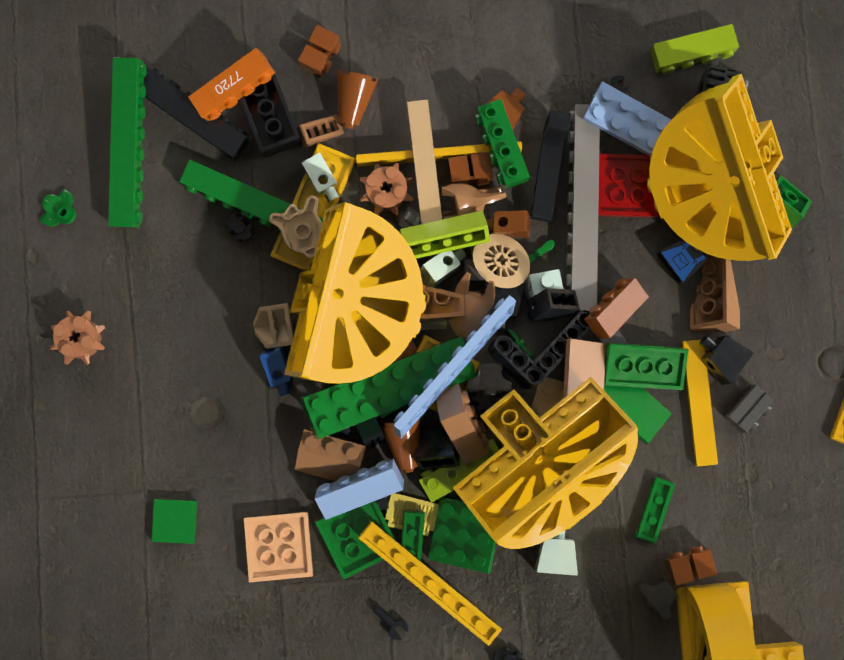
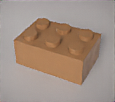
(462, 424)

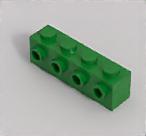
(502, 144)

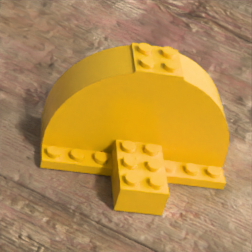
(718, 177)
(356, 300)
(549, 465)
(724, 625)

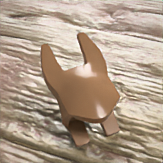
(468, 199)
(476, 307)

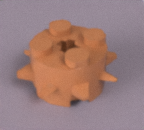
(386, 177)
(87, 343)

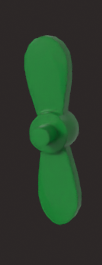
(549, 245)
(519, 342)

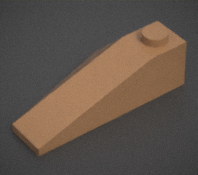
(716, 299)
(441, 304)

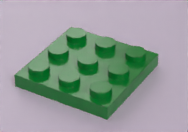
(461, 538)
(342, 540)

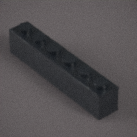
(178, 105)

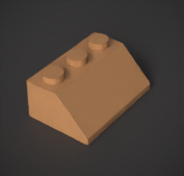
(328, 456)

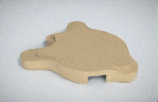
(300, 227)

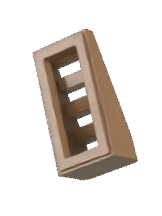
(306, 142)

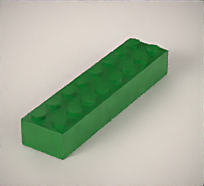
(395, 386)

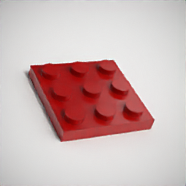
(624, 186)

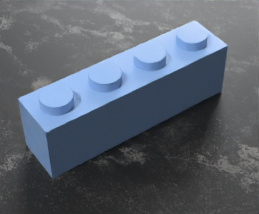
(359, 488)

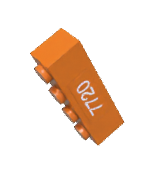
(232, 85)

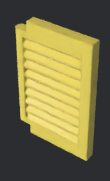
(399, 503)

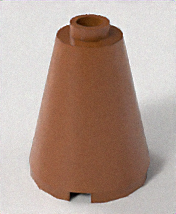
(353, 96)
(402, 449)

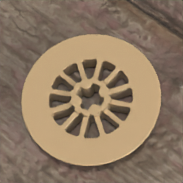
(517, 254)

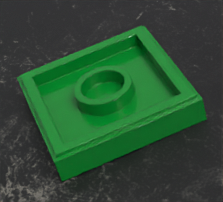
(174, 521)

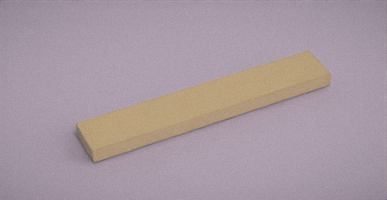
(424, 161)

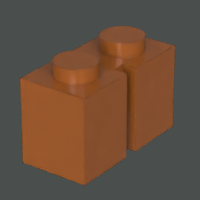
(322, 48)
(480, 167)
(701, 564)

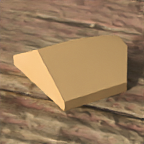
(274, 325)

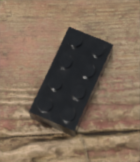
(270, 118)

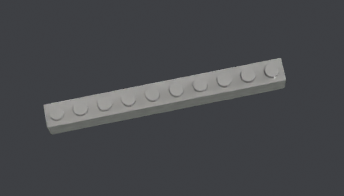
(584, 209)

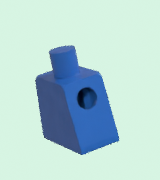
(275, 360)

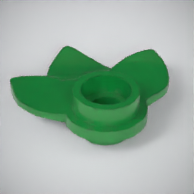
(56, 207)

